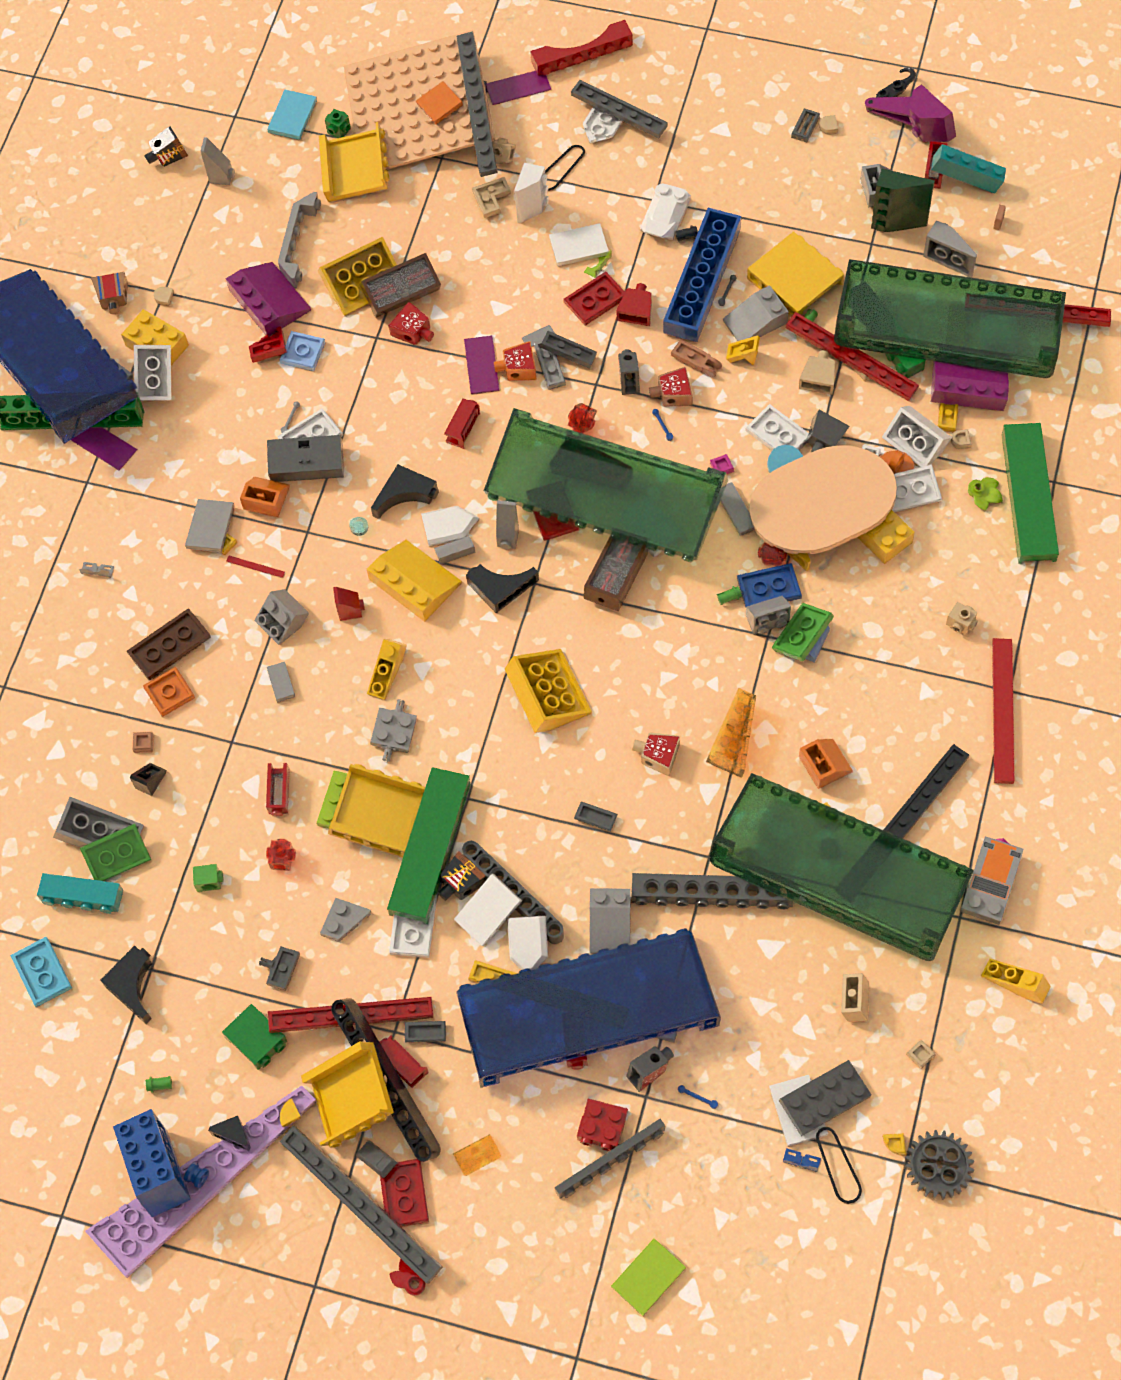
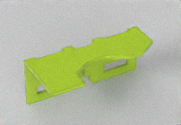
(594, 271)

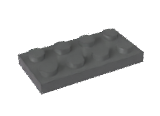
(825, 1098)

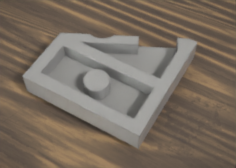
(342, 919)

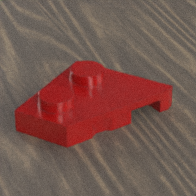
(268, 346)

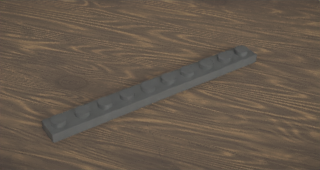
(476, 104)
(361, 1204)

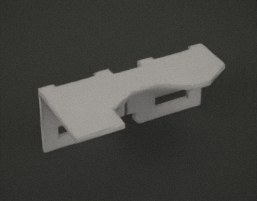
(93, 570)

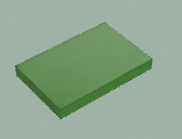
(802, 631)
(115, 853)

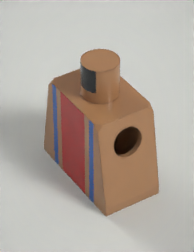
(111, 291)

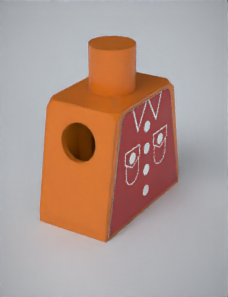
(517, 363)

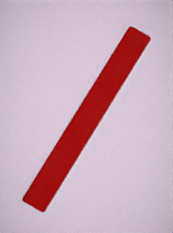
(248, 564)

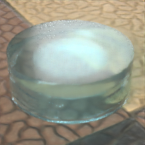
(358, 526)

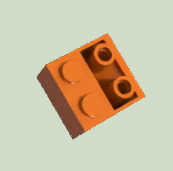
(264, 496)
(824, 761)

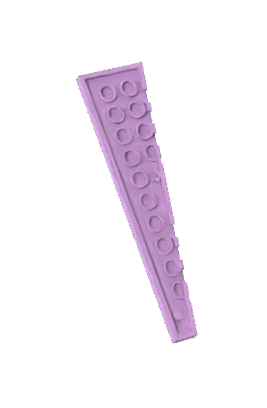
(134, 1236)

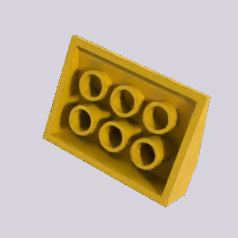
(345, 274)
(413, 579)
(547, 689)

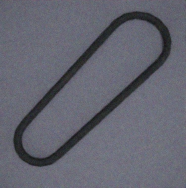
(583, 152)
(828, 1169)

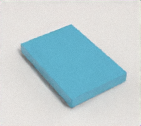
(292, 114)
(41, 971)

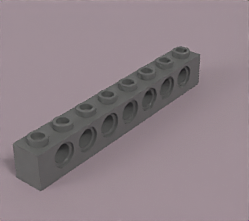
(702, 884)

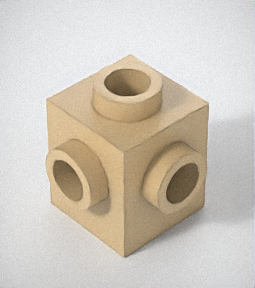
(503, 150)
(962, 618)

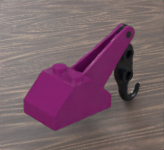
(922, 111)

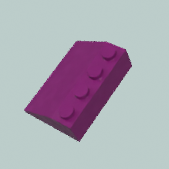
(267, 296)
(969, 386)

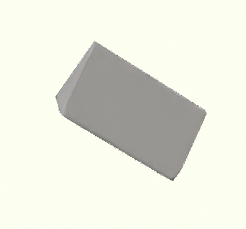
(454, 550)

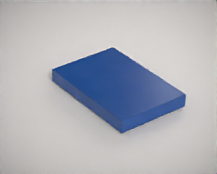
(769, 584)

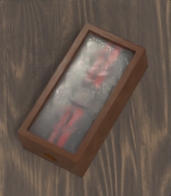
(400, 285)
(614, 573)

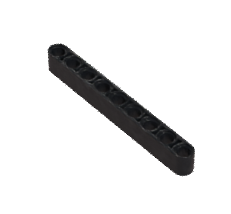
(394, 1083)

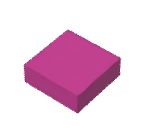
(722, 463)

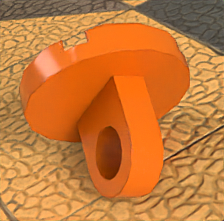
(898, 461)

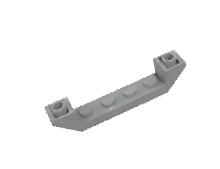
(306, 206)

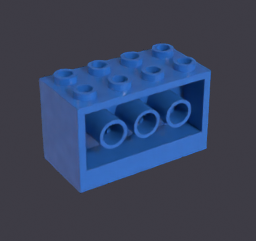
(151, 1163)

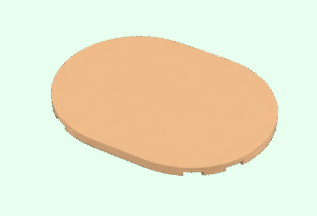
(823, 499)

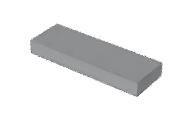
(549, 366)
(736, 510)

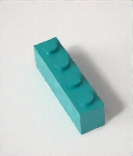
(968, 168)
(80, 893)

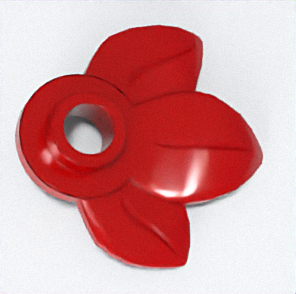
(404, 1278)

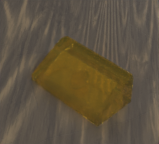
(477, 1155)

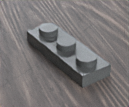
(568, 349)

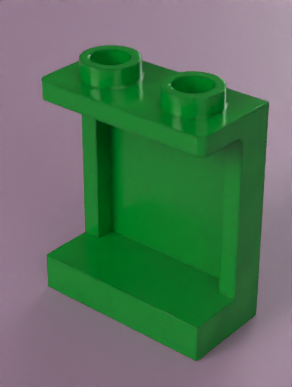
(252, 1038)

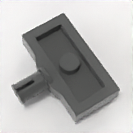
(281, 967)

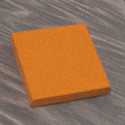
(439, 102)
(168, 691)

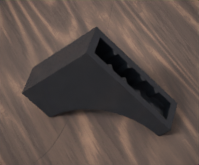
(402, 487)
(500, 589)
(126, 978)

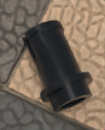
(686, 233)

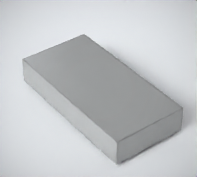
(280, 682)

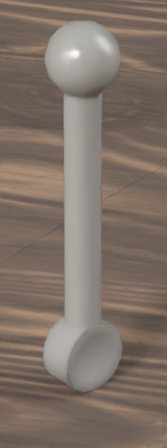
(296, 404)

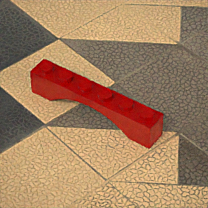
(551, 59)

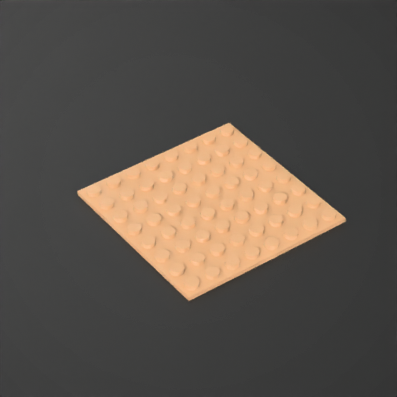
(387, 92)

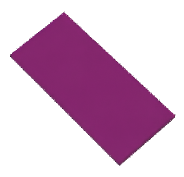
(517, 87)
(480, 364)
(105, 446)

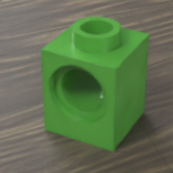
(207, 877)

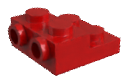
(602, 1124)

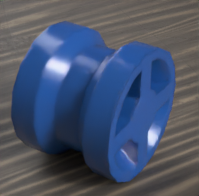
(196, 1175)

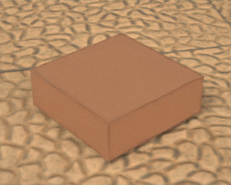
(999, 217)
(142, 742)

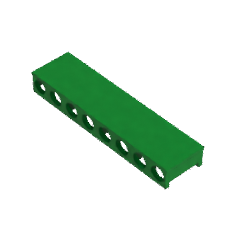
(20, 413)
(1029, 492)
(429, 845)

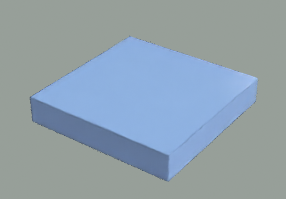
(302, 351)

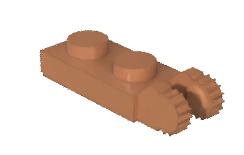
(696, 358)

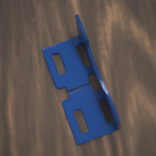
(796, 1160)

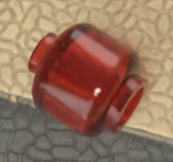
(771, 555)

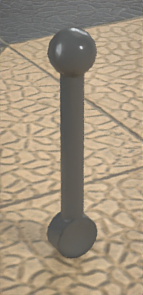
(721, 301)

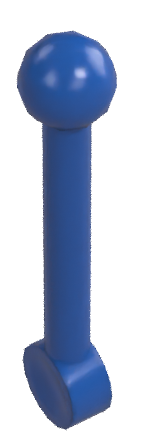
(669, 436)
(713, 1104)

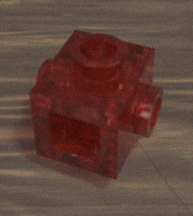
(582, 418)
(280, 855)

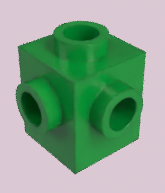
(337, 123)

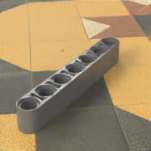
(536, 908)

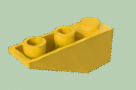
(386, 668)
(1017, 980)

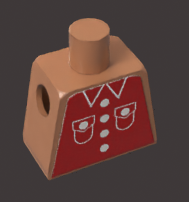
(673, 388)

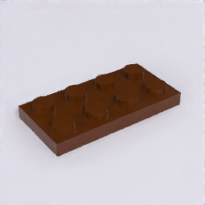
(168, 644)

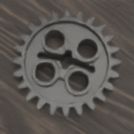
(941, 1145)

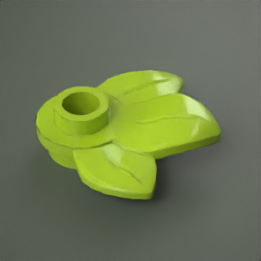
(987, 492)

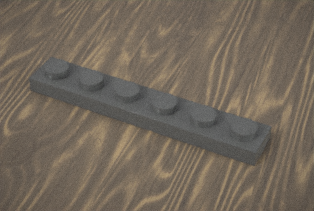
(619, 109)
(618, 1154)

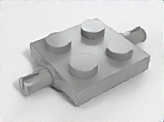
(393, 730)

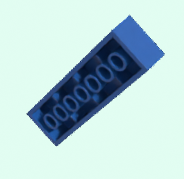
(702, 274)

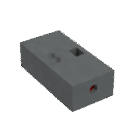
(305, 458)

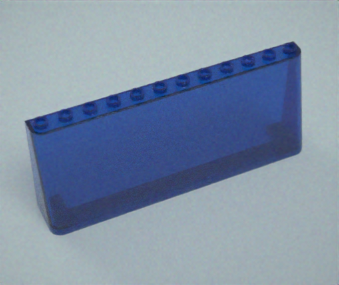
(57, 358)
(586, 1005)

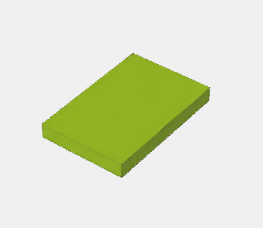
(648, 1277)

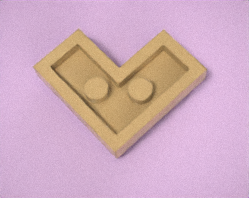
(488, 193)

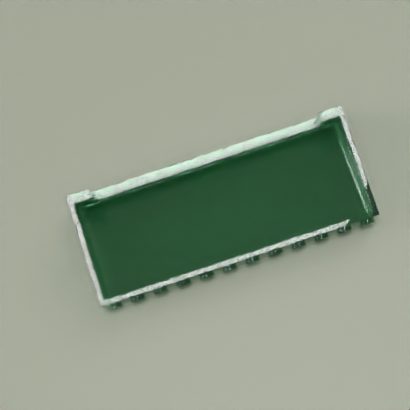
(950, 319)
(605, 486)
(840, 867)

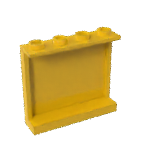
(354, 164)
(795, 273)
(376, 810)
(349, 1093)

